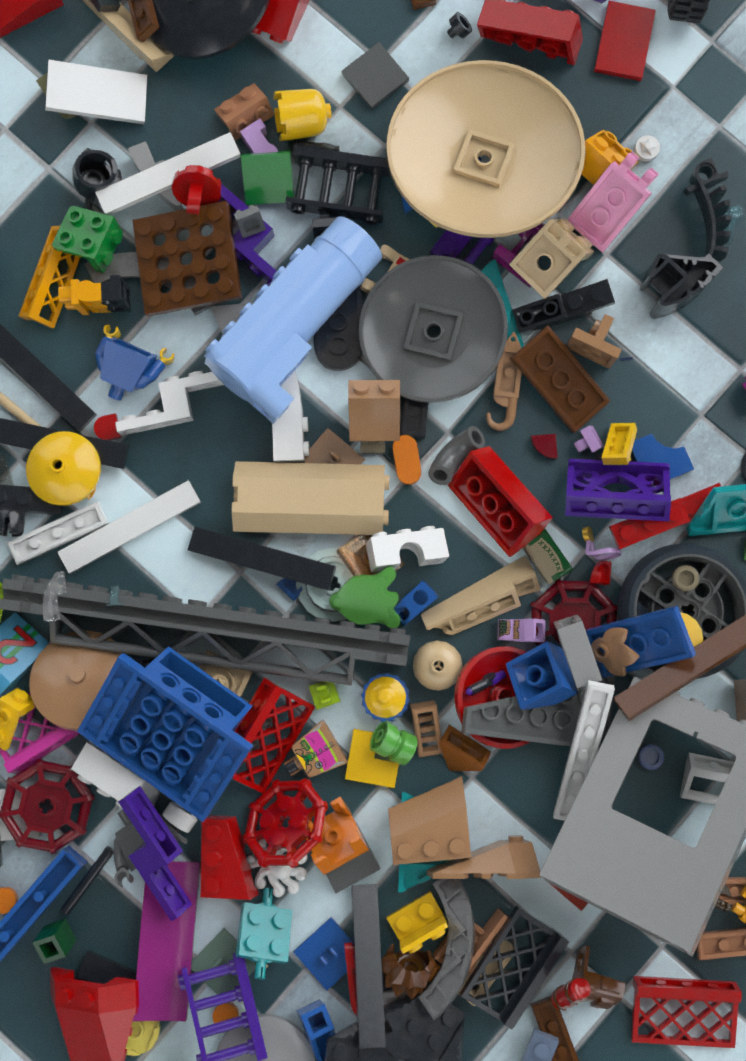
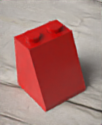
(281, 19)

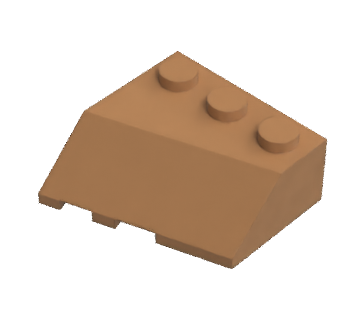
(431, 826)

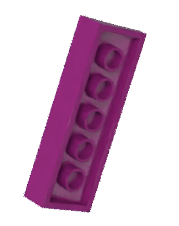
(165, 949)

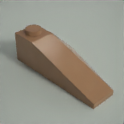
(507, 858)

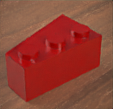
(224, 862)

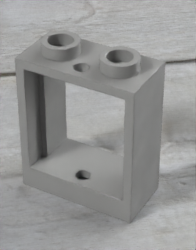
(577, 650)

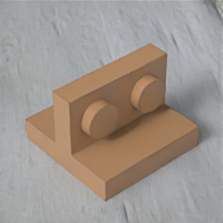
(592, 344)

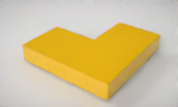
(366, 768)

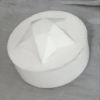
(647, 148)

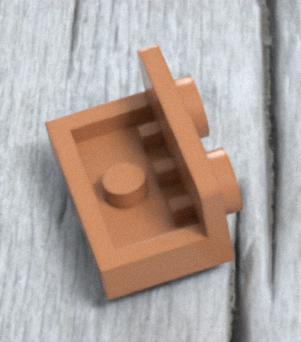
(244, 110)

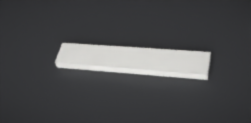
(160, 177)
(129, 527)
(584, 744)

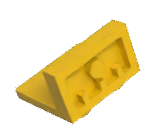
(418, 922)

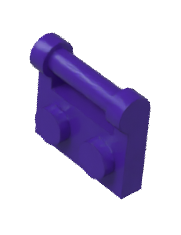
(452, 245)

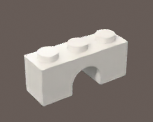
(427, 544)

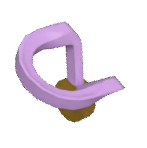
(591, 550)

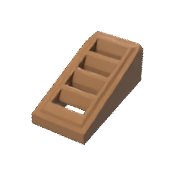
(422, 707)

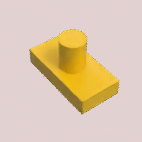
(619, 444)

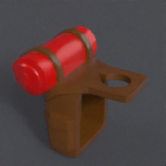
(588, 987)

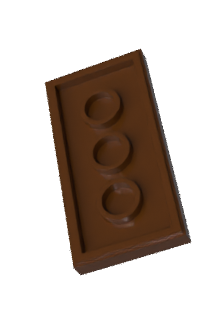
(560, 379)

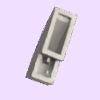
(143, 160)

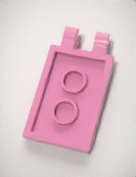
(612, 202)

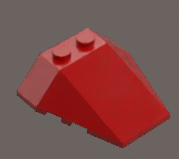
(94, 1015)

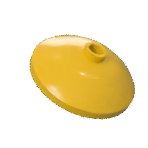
(74, 479)

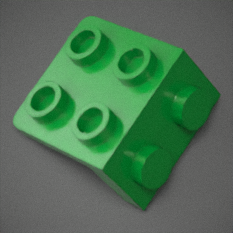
(89, 236)

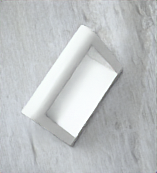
(707, 768)

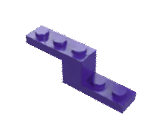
(249, 247)
(156, 853)

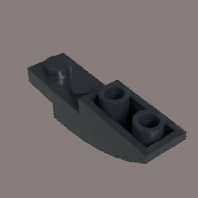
(563, 307)

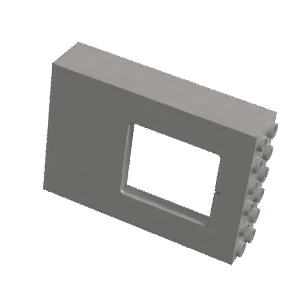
(634, 868)

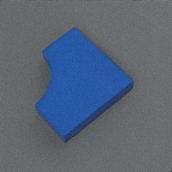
(650, 450)

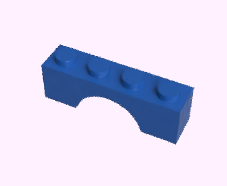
(317, 1026)

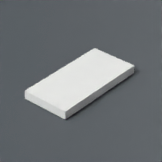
(96, 92)

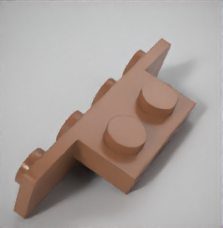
(483, 938)

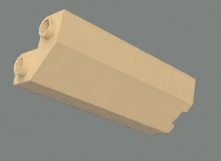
(309, 498)

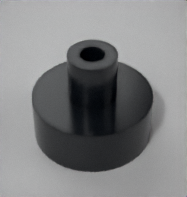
(459, 26)

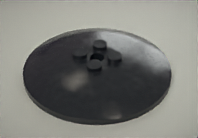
(205, 26)

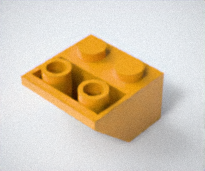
(600, 153)

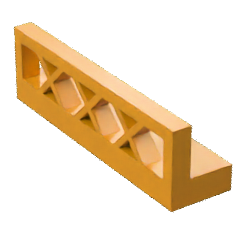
(43, 278)

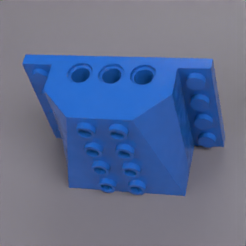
(170, 728)

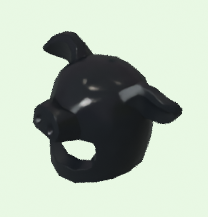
(93, 174)

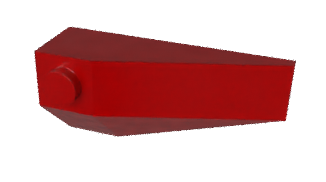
(21, 12)

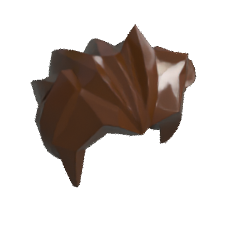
(408, 971)

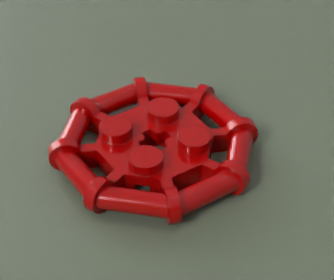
(273, 818)

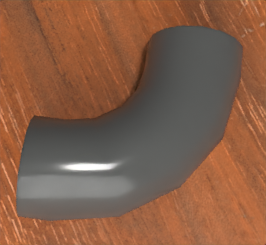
(454, 454)

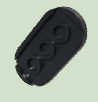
(338, 340)

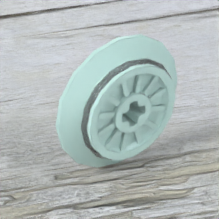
(316, 599)

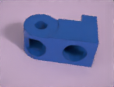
(415, 602)

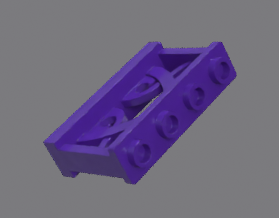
(635, 504)

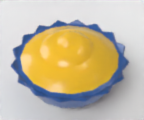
(385, 697)

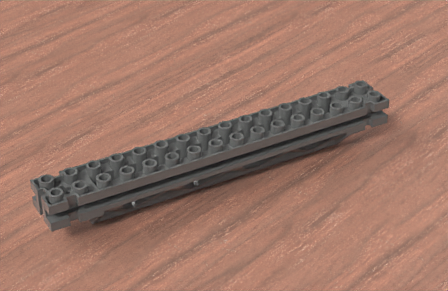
(358, 643)

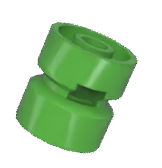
(393, 743)

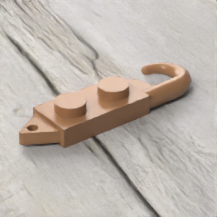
(506, 385)

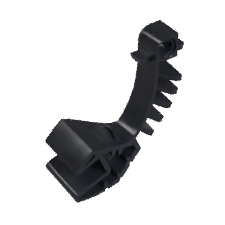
(684, 277)

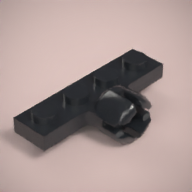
(16, 504)

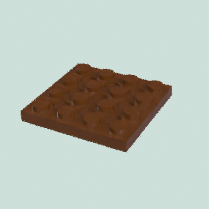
(224, 263)

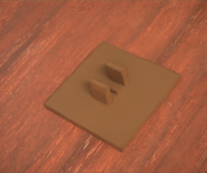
(332, 450)

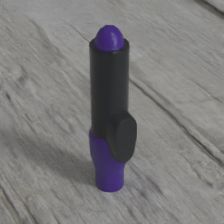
(488, 680)

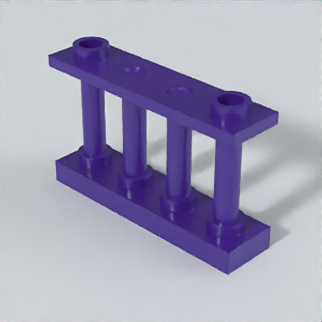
(248, 1019)

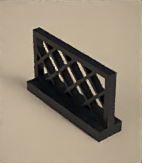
(533, 973)

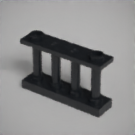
(330, 161)

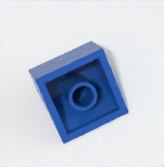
(541, 677)

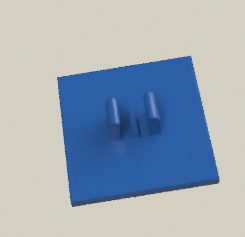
(325, 953)

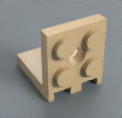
(561, 246)

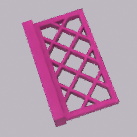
(36, 749)

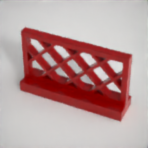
(251, 729)
(692, 991)

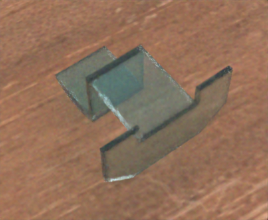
(114, 596)

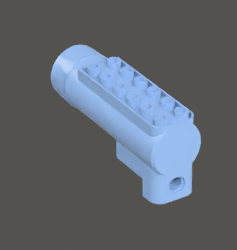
(274, 331)

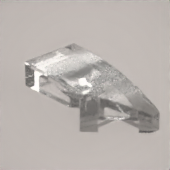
(50, 602)

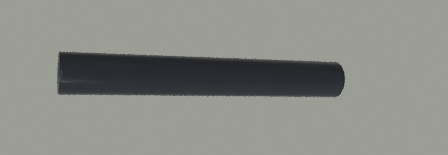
(87, 880)

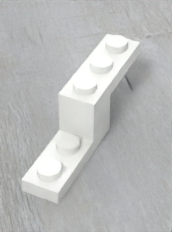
(175, 403)

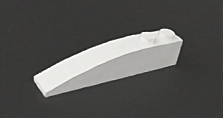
(290, 428)

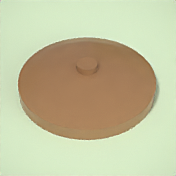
(68, 681)

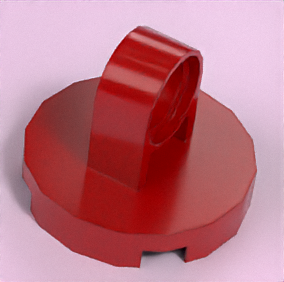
(196, 188)

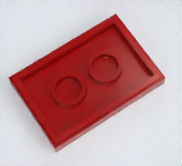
(624, 40)

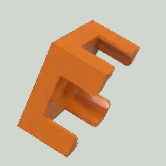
(340, 837)

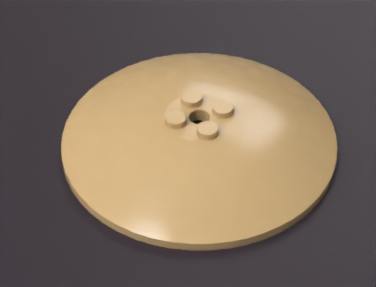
(494, 113)

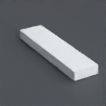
(57, 533)

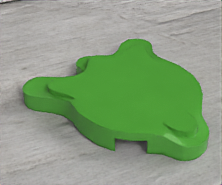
(367, 599)

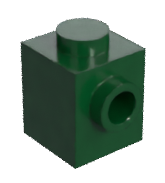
(54, 941)

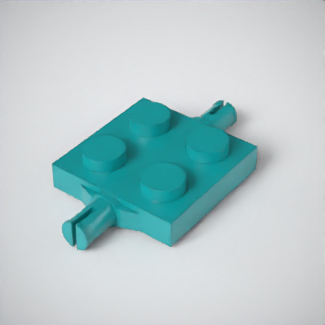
(264, 933)

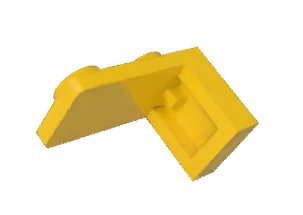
(12, 707)

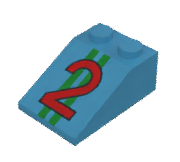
(18, 651)

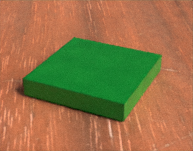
(267, 177)

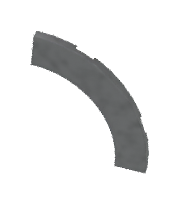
(127, 266)
(458, 950)

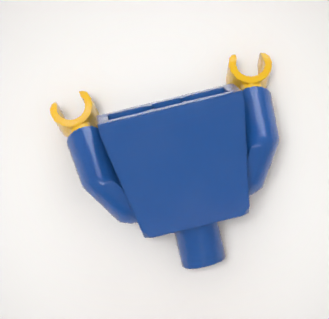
(127, 365)

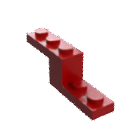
(681, 512)

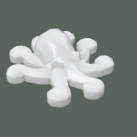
(275, 873)

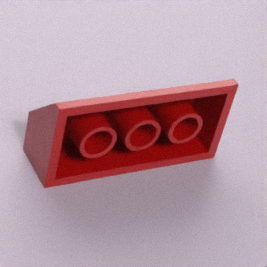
(499, 500)

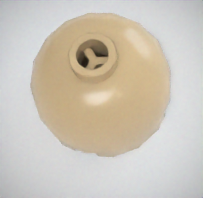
(425, 669)

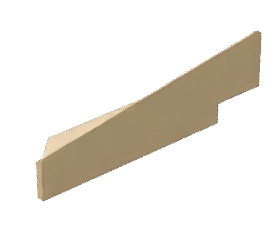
(122, 25)
(484, 599)

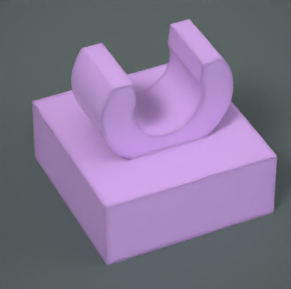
(590, 440)

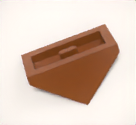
(462, 752)

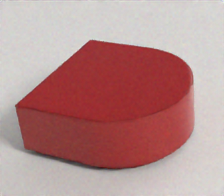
(106, 428)

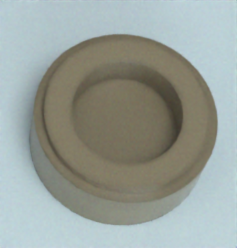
(685, 578)

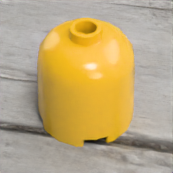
(300, 113)

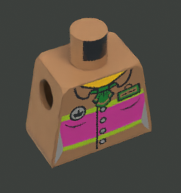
(316, 752)

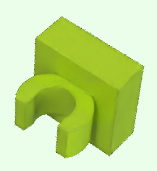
(324, 694)

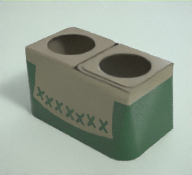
(547, 558)

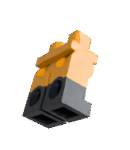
(96, 297)

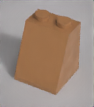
(374, 410)

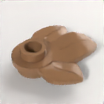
(616, 654)

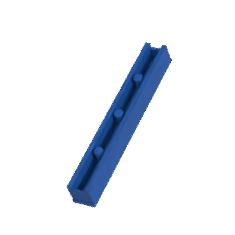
(39, 898)

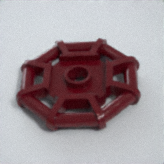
(572, 606)
(34, 815)

